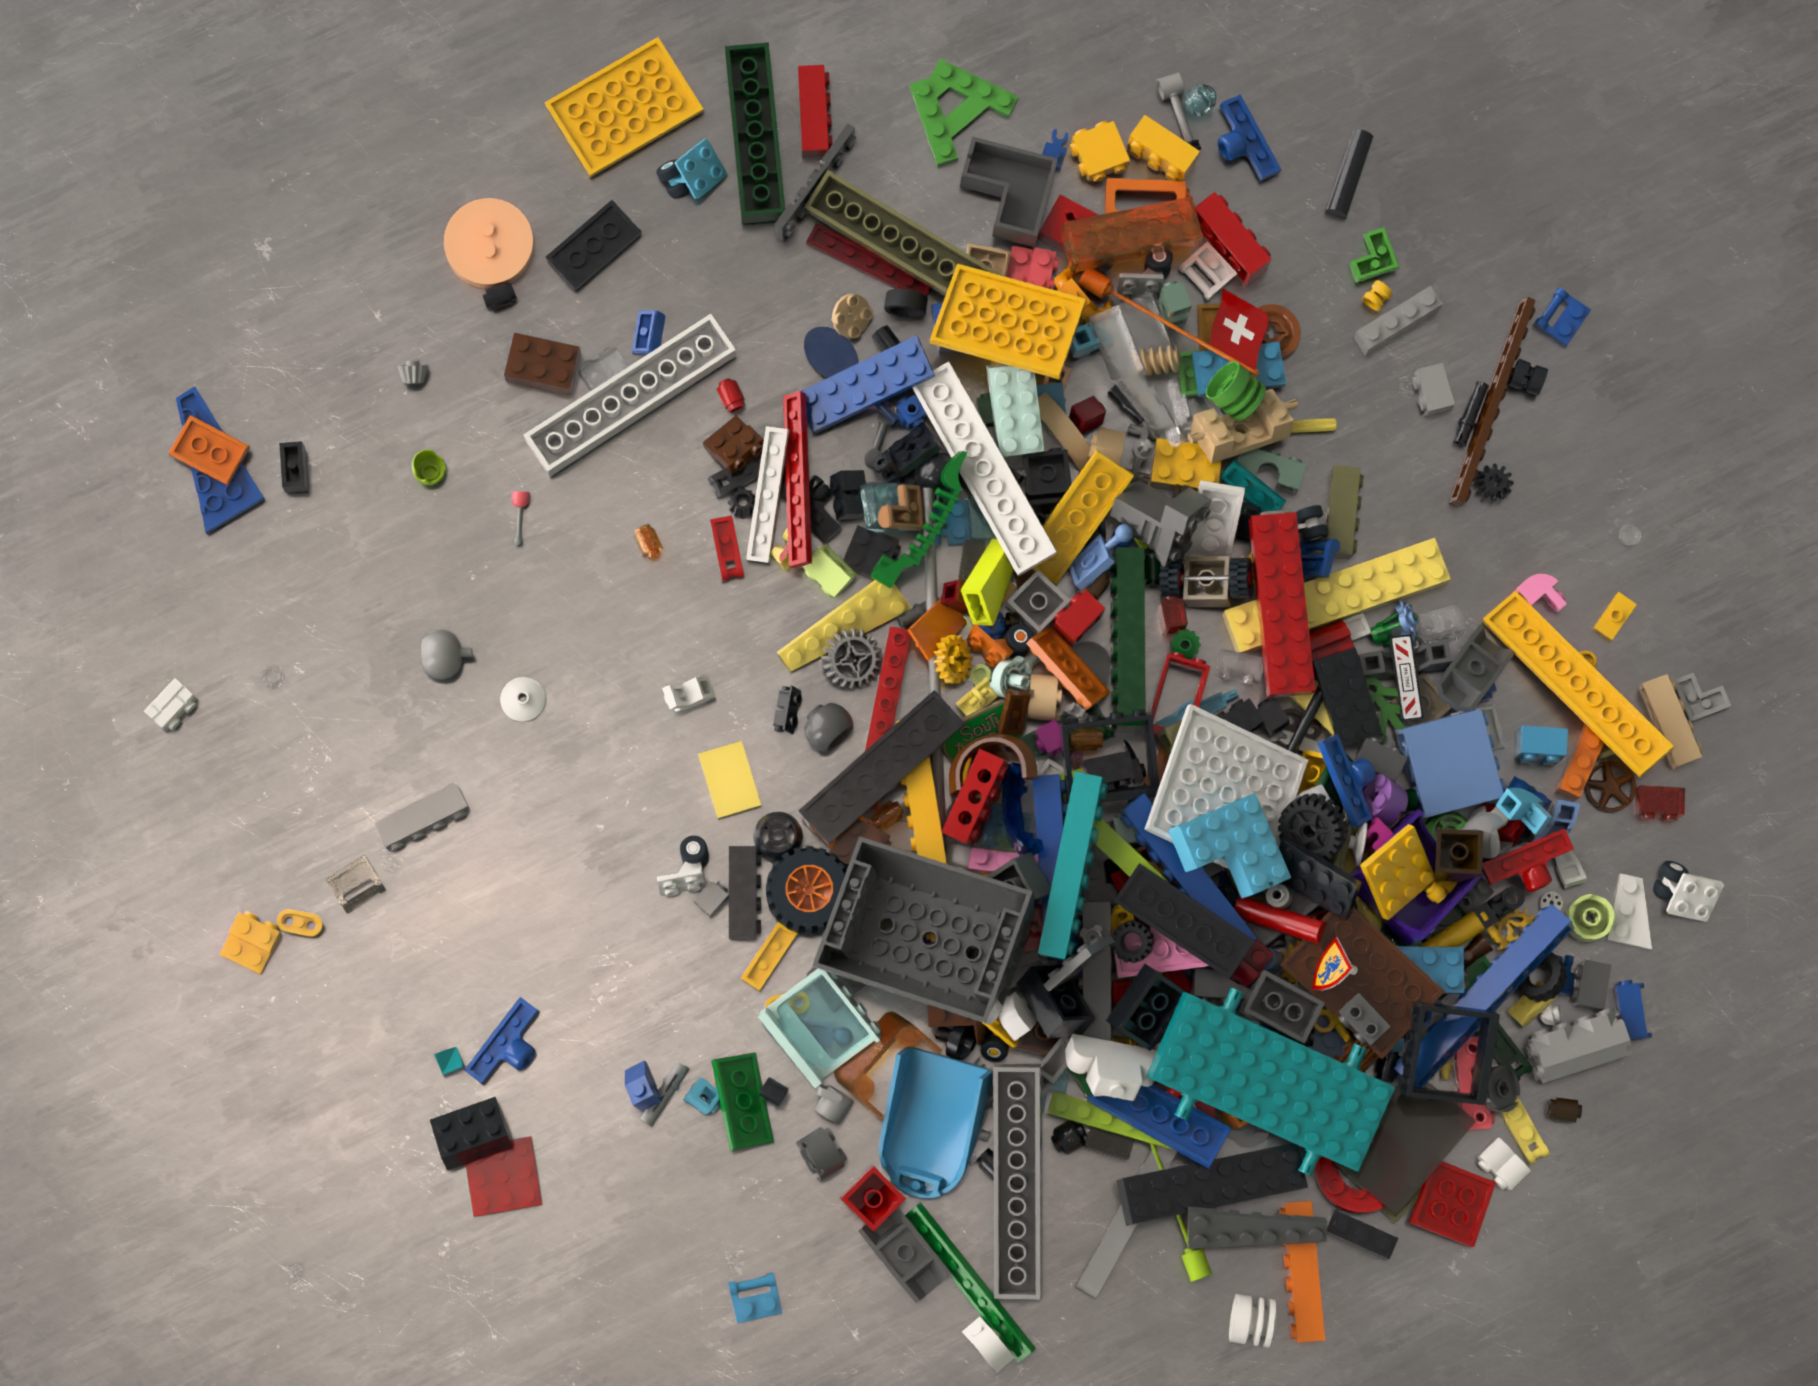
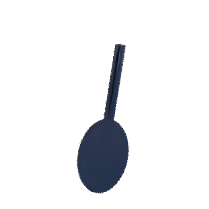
(833, 353)

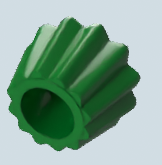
(1189, 636)

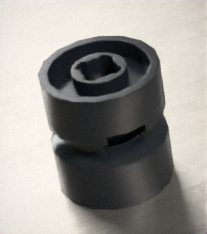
(1536, 377)

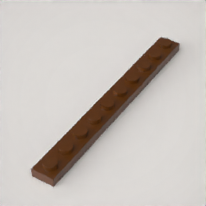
(1495, 394)

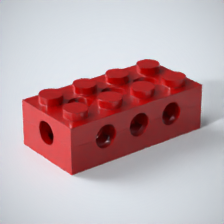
(974, 785)

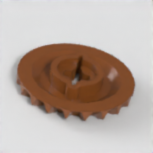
(1285, 325)

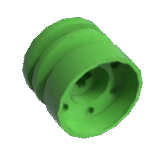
(1235, 391)

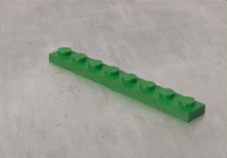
(971, 1284)

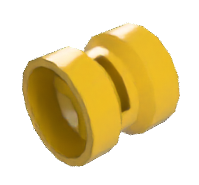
(1377, 295)

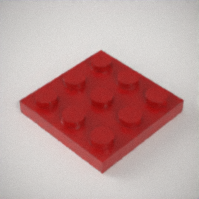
(505, 1180)
(1453, 1203)

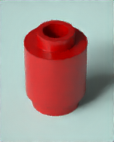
(731, 395)

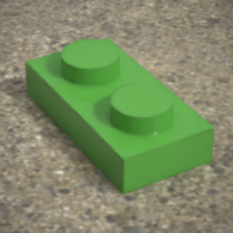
(1188, 383)

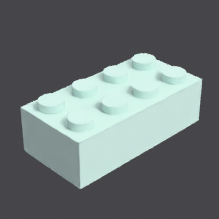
(1015, 410)

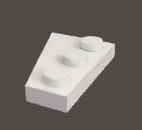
(1630, 912)

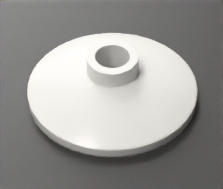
(525, 710)
(1357, 843)

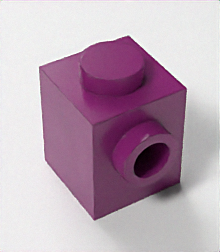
(1049, 739)

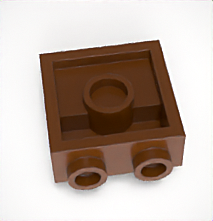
(734, 444)
(846, 842)

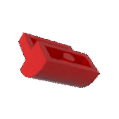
(1330, 639)

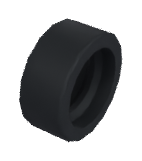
(905, 303)

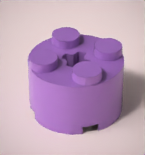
(1385, 799)

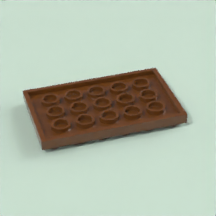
(1383, 975)

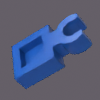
(1055, 149)

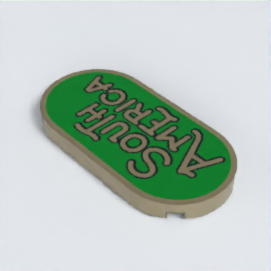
(977, 724)

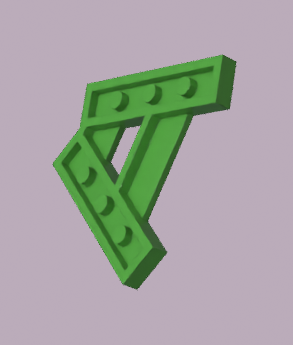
(979, 96)

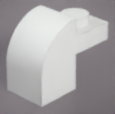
(688, 694)
(1017, 1016)
(988, 1344)

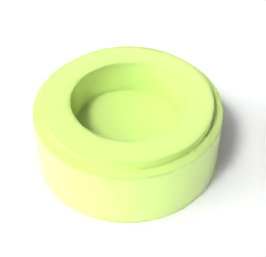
(978, 673)

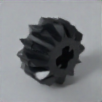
(1489, 488)

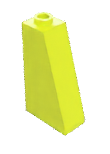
(987, 585)

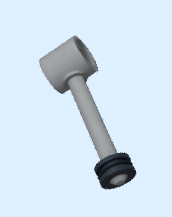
(1171, 88)

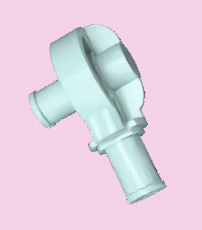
(1013, 674)

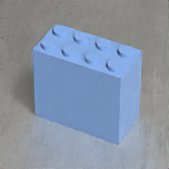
(1451, 762)

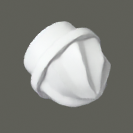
(1551, 1015)

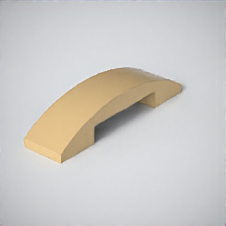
(1064, 431)

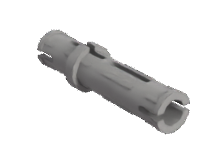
(679, 1069)

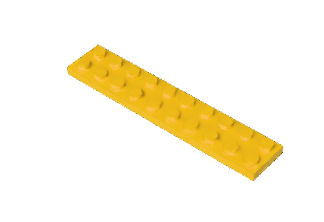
(1578, 684)

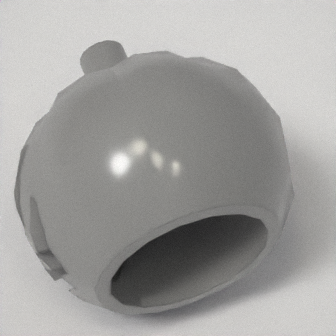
(442, 654)

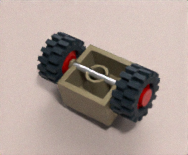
(1208, 580)

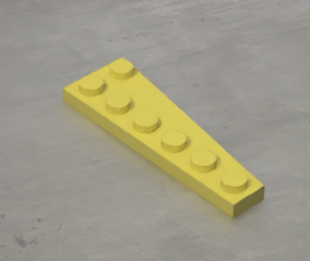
(863, 611)

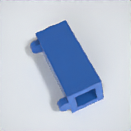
(1630, 1008)

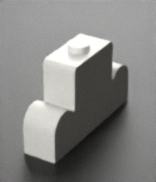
(1112, 1066)

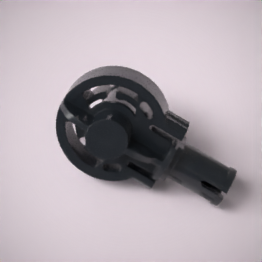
(959, 1040)

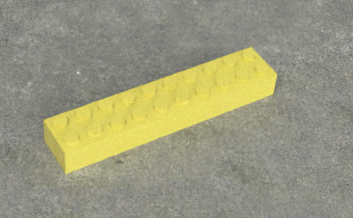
(1351, 591)

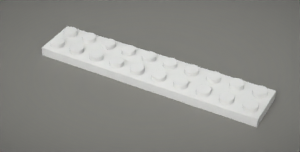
(985, 470)

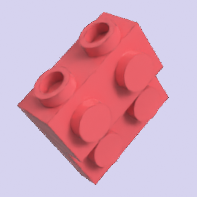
(1033, 266)

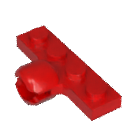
(1529, 861)

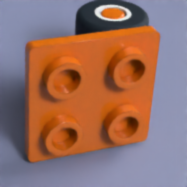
(1000, 649)

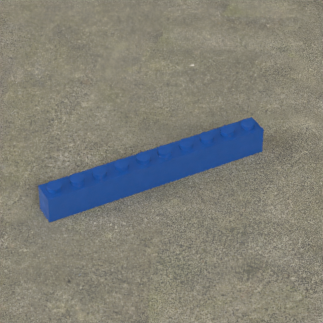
(1490, 991)

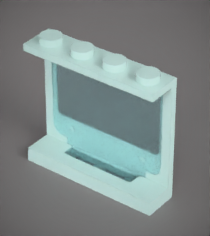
(819, 1025)

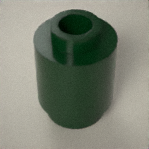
(1152, 571)

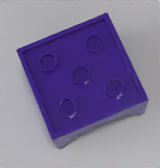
(1420, 914)

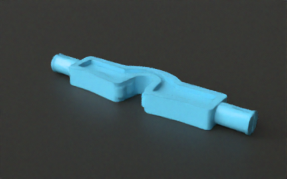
(1211, 704)

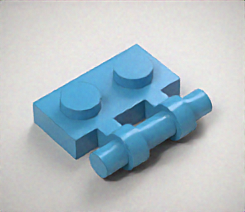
(957, 524)

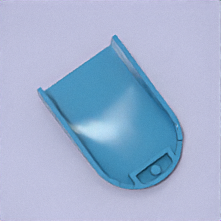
(932, 1121)

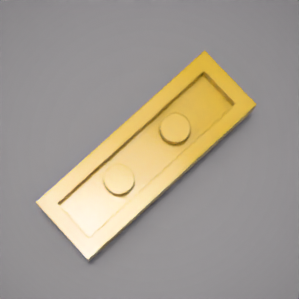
(768, 956)

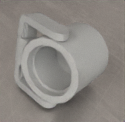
(833, 1103)

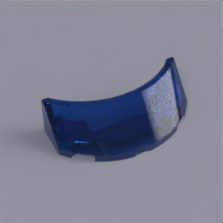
(1013, 788)

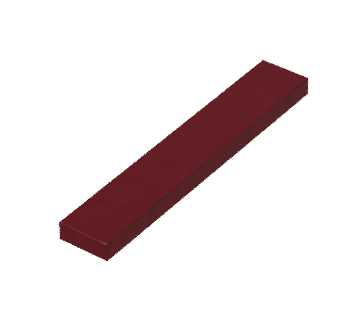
(862, 259)

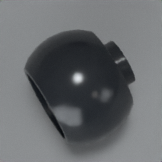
(765, 822)

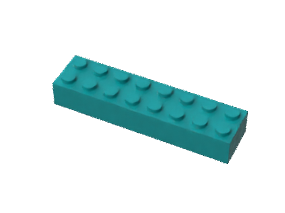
(1072, 866)

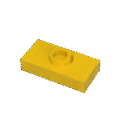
(1614, 616)

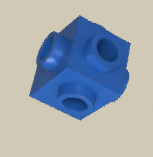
(907, 418)

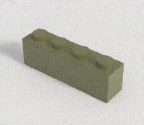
(1342, 508)

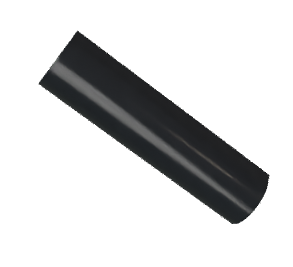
(1349, 173)

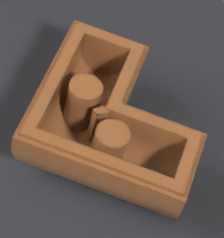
(908, 513)

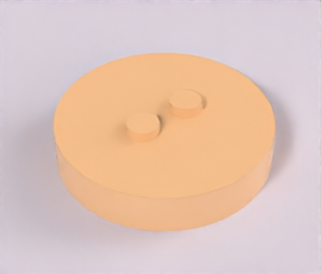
(488, 243)

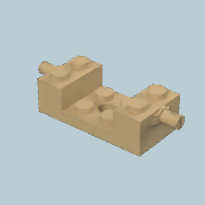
(1263, 427)

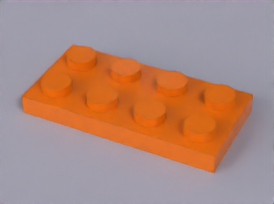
(1068, 668)

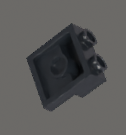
(1047, 473)
(867, 550)

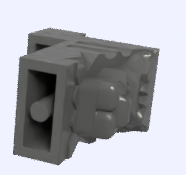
(1160, 520)

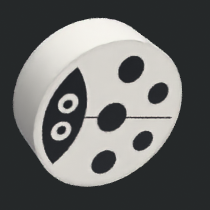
(1551, 898)

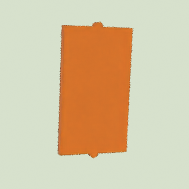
(933, 626)

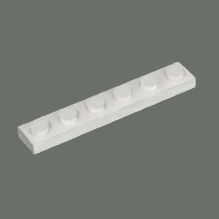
(767, 494)

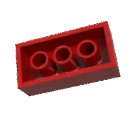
(1232, 239)

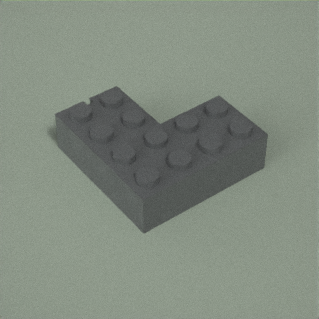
(1020, 180)

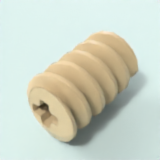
(1161, 359)

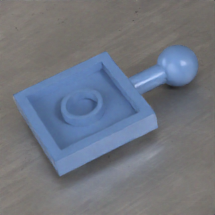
(1097, 557)

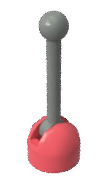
(519, 499)

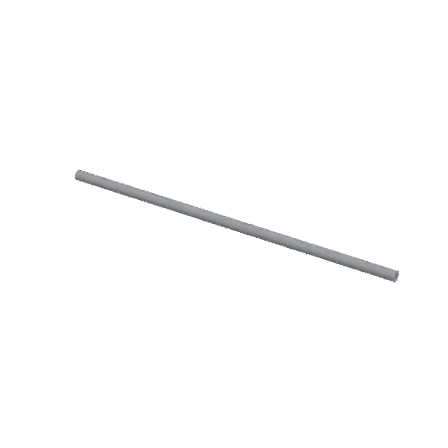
(934, 680)

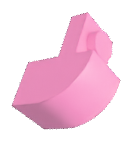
(1542, 586)

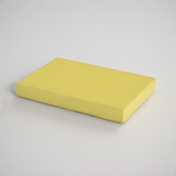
(729, 779)

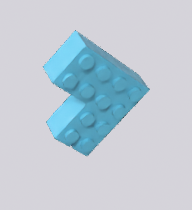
(1241, 837)

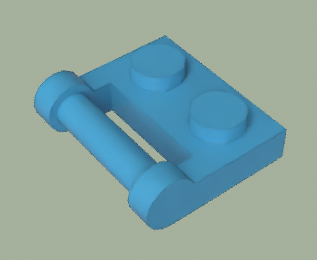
(757, 1305)

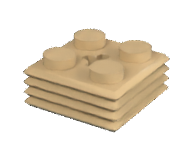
(992, 257)

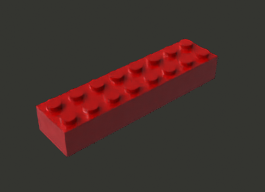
(1281, 605)

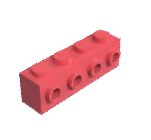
(1464, 1065)

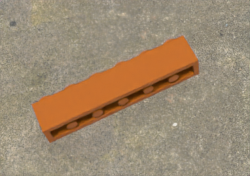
(1303, 1282)

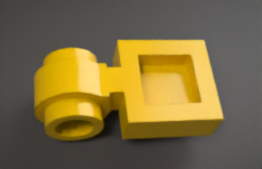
(1438, 890)

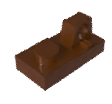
(1014, 712)

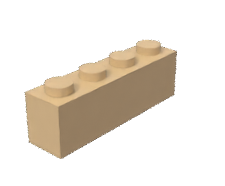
(1670, 720)

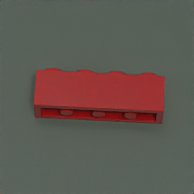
(814, 110)

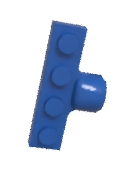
(1246, 139)
(1348, 779)
(505, 1043)

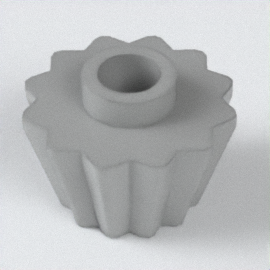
(412, 372)

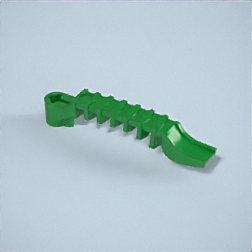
(887, 569)

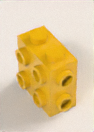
(1099, 151)

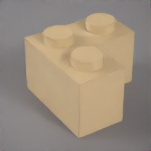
(1109, 443)

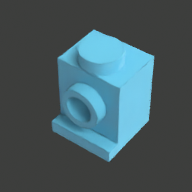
(706, 1090)

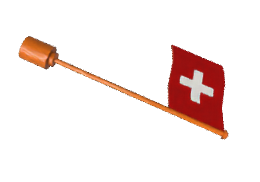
(1235, 330)

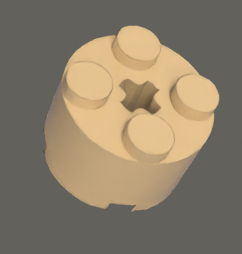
(1044, 697)

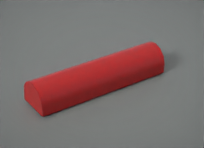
(1280, 920)

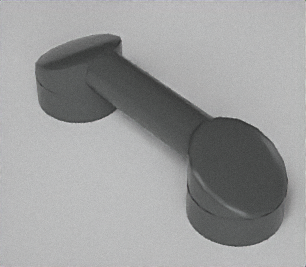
(872, 453)

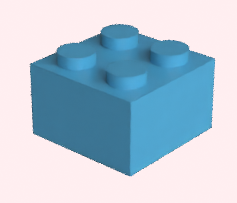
(1540, 744)

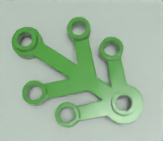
(1387, 710)

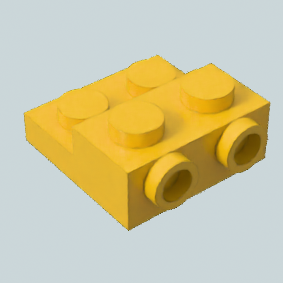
(251, 942)

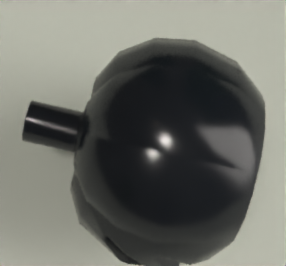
(929, 473)

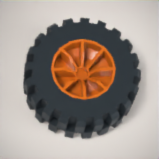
(804, 889)

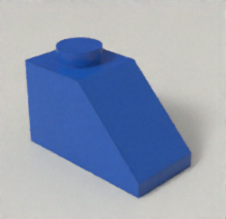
(641, 1086)

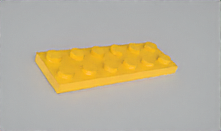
(1082, 511)

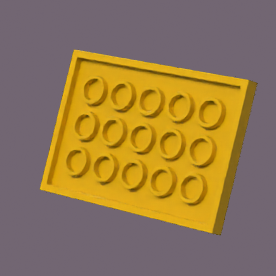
(624, 107)
(1007, 321)

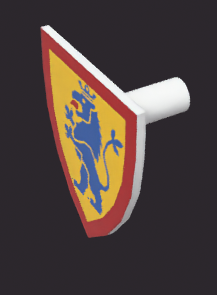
(1332, 967)

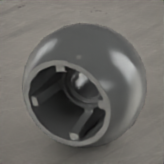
(828, 726)

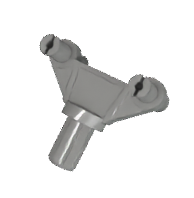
(1141, 450)

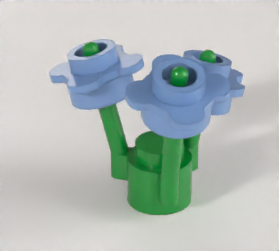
(1407, 619)

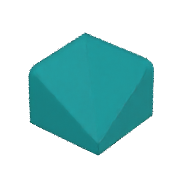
(449, 1061)

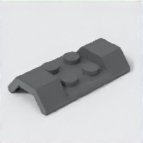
(1472, 672)
(906, 1255)

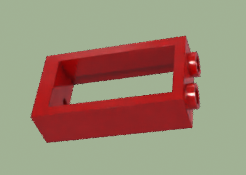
(1178, 659)

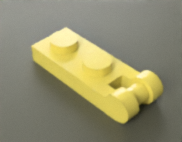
(1524, 1133)

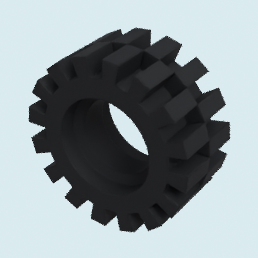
(1146, 941)

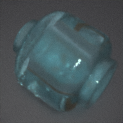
(1200, 99)

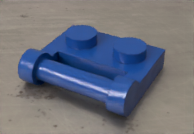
(1569, 320)
(1318, 564)

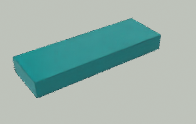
(1255, 489)

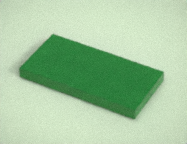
(741, 1105)

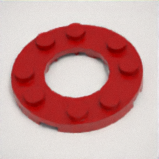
(1340, 1193)

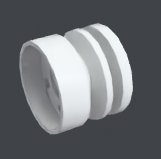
(1252, 1320)

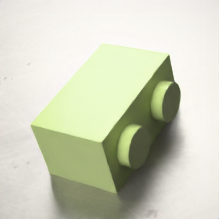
(829, 571)

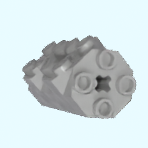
(1578, 1046)

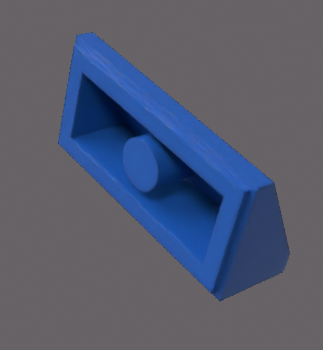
(648, 331)

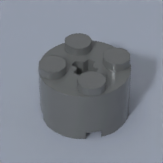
(821, 1153)

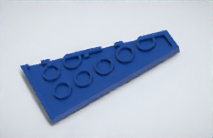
(217, 501)

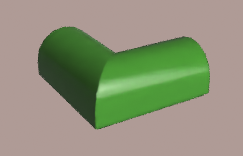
(1379, 261)

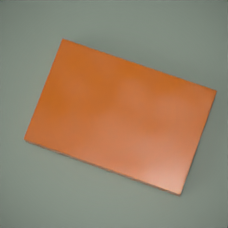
(209, 450)

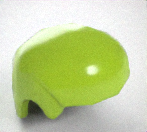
(428, 467)

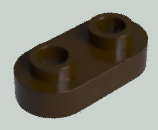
(1296, 716)

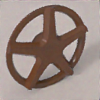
(1611, 786)

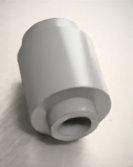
(1286, 896)

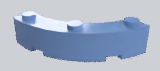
(1563, 816)

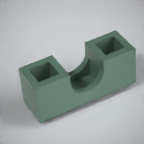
(1174, 303)
(1288, 471)

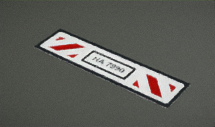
(1406, 677)

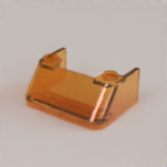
(853, 1072)

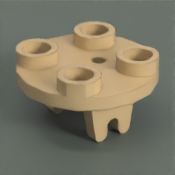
(856, 307)

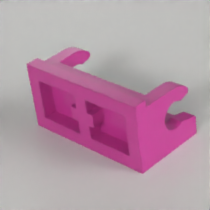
(1376, 835)

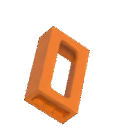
(1116, 184)

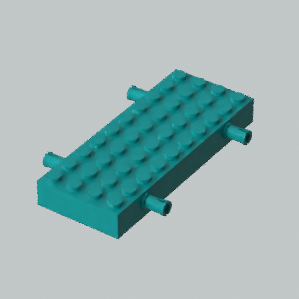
(1270, 1081)

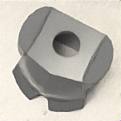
(1489, 823)

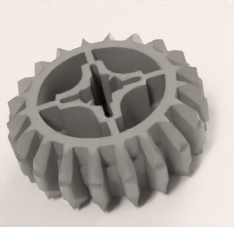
(854, 667)

